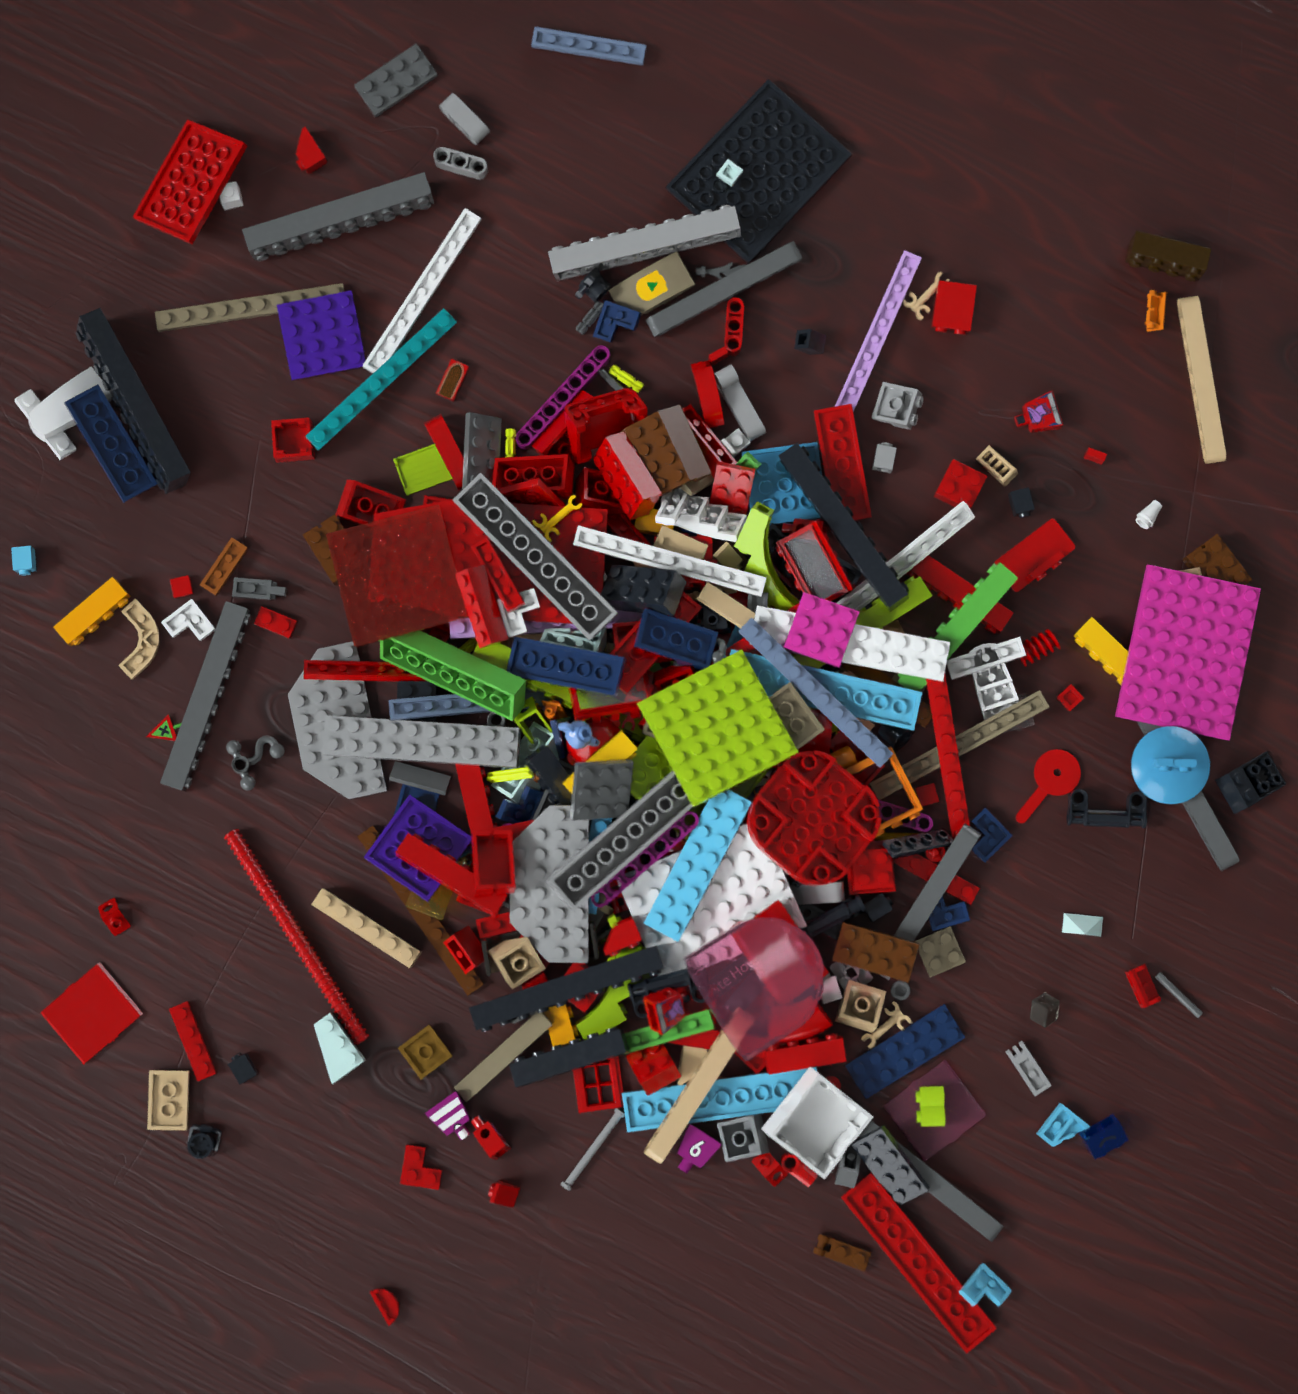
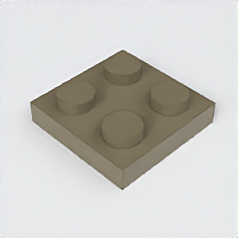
(940, 951)

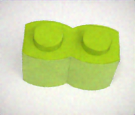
(931, 1106)

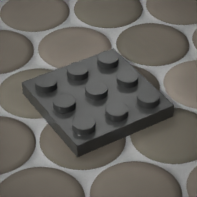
(601, 789)

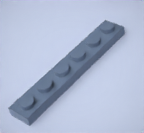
(588, 46)

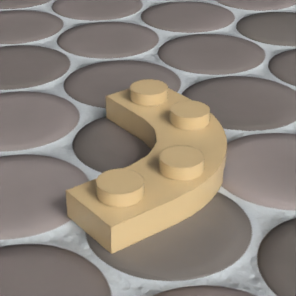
(148, 639)

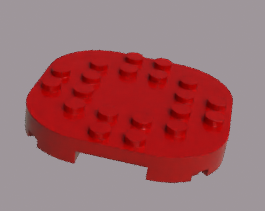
(813, 818)

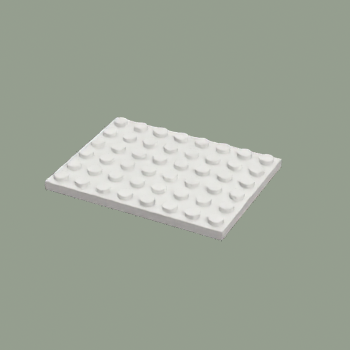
(738, 892)

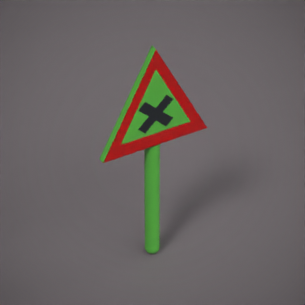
(164, 730)

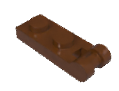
(842, 1252)

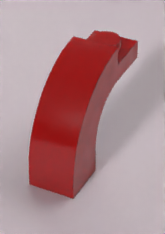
(708, 393)

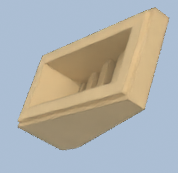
(992, 470)

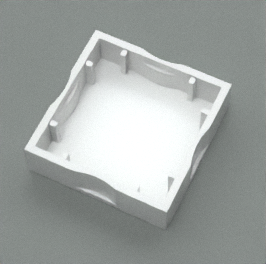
(817, 1122)

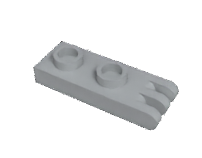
(1028, 1069)

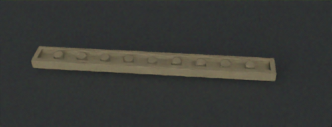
(236, 309)
(965, 742)

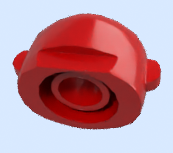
(602, 731)

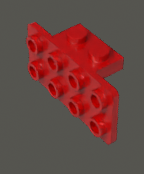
(1037, 554)

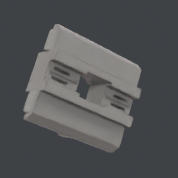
(839, 971)

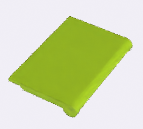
(421, 469)

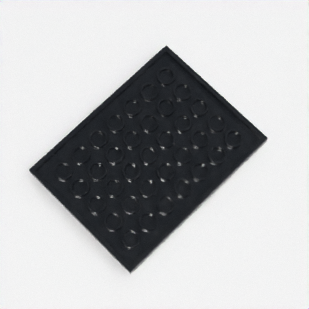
(783, 166)

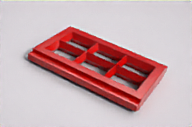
(616, 1082)

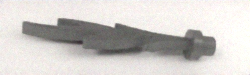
(716, 272)

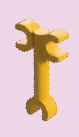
(546, 526)

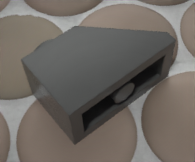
(848, 1168)

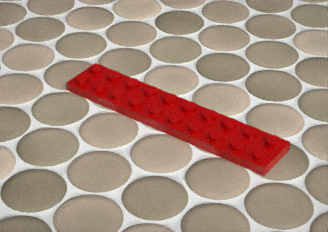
(917, 1262)

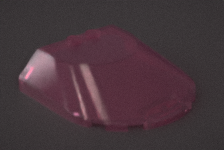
(758, 981)

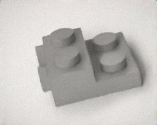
(898, 405)

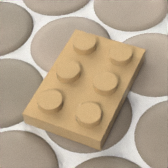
(168, 1100)

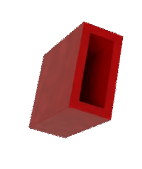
(953, 307)

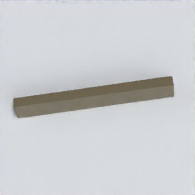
(503, 1056)

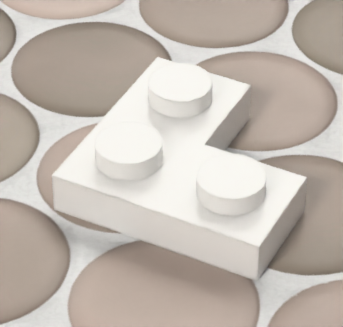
(188, 616)
(514, 620)

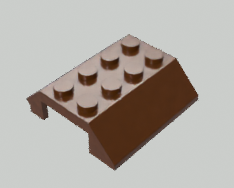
(668, 449)

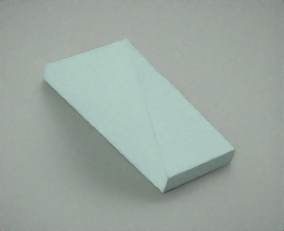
(1082, 924)

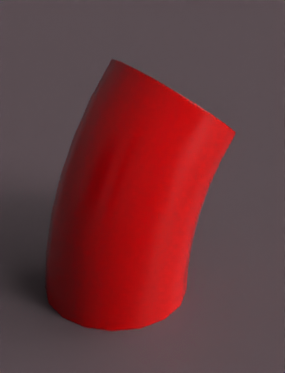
(814, 1025)

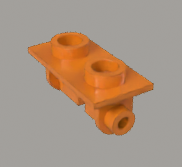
(1156, 311)
(553, 710)

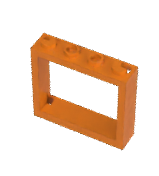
(912, 813)

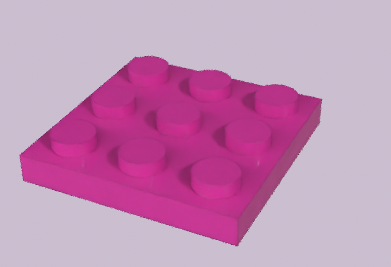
(821, 629)

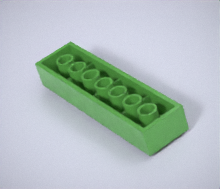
(969, 615)
(457, 672)

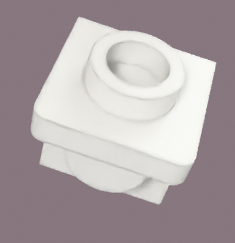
(735, 442)

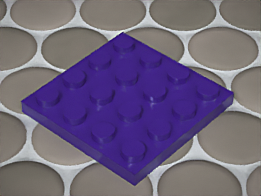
(321, 335)
(433, 828)

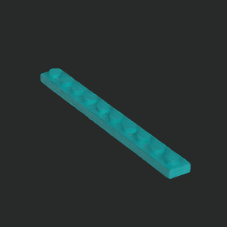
(381, 379)

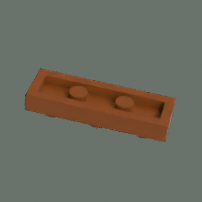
(224, 566)

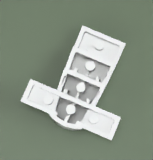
(51, 417)
(699, 516)
(990, 673)

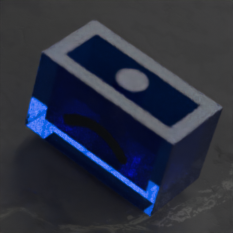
(1104, 1136)

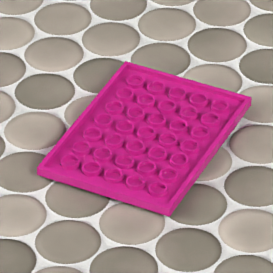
(1187, 652)

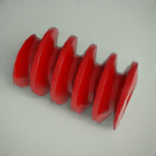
(1040, 645)

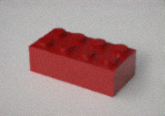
(552, 470)
(627, 476)

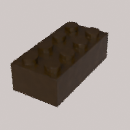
(1167, 256)

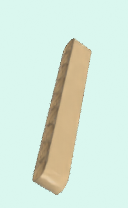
(1201, 379)
(690, 1099)

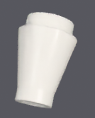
(1148, 515)

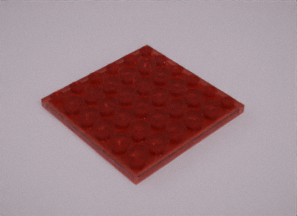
(396, 575)

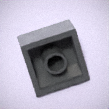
(743, 1138)

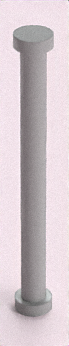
(593, 1149)

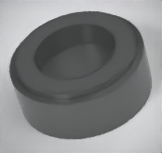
(900, 990)

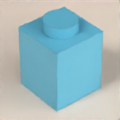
(23, 560)

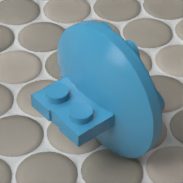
(1170, 765)

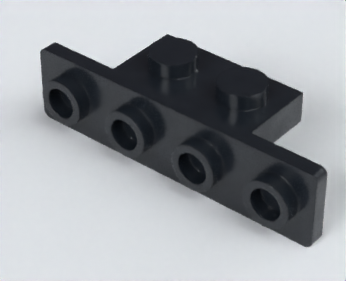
(917, 843)

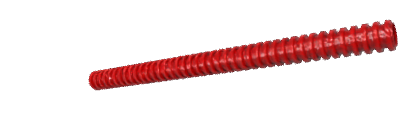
(296, 936)

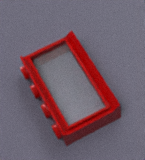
(814, 563)
(593, 705)

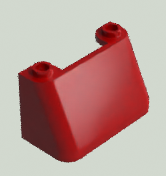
(601, 417)

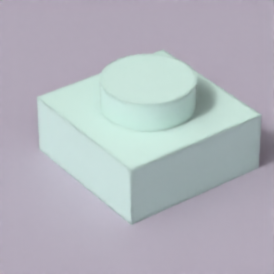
(729, 172)

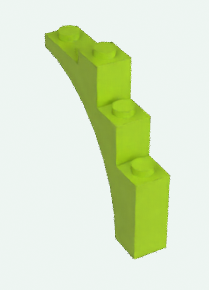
(754, 541)
(608, 1011)

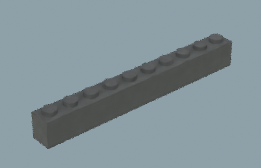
(205, 696)

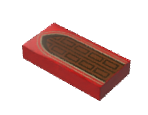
(452, 380)

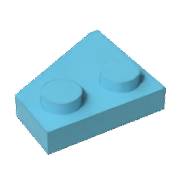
(1061, 1125)

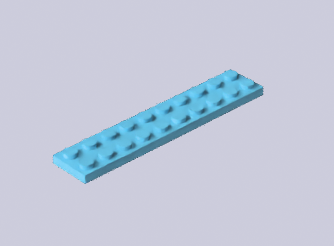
(860, 696)
(725, 1099)

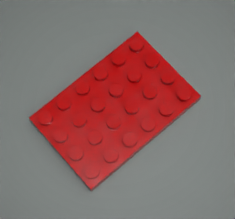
(190, 181)

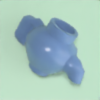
(578, 734)

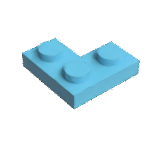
(985, 1282)

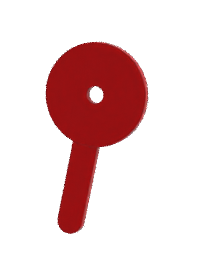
(1048, 782)

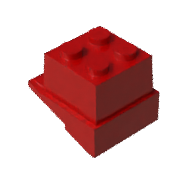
(872, 871)

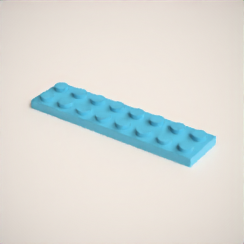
(697, 864)

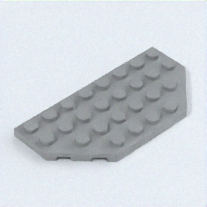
(310, 703)
(534, 906)

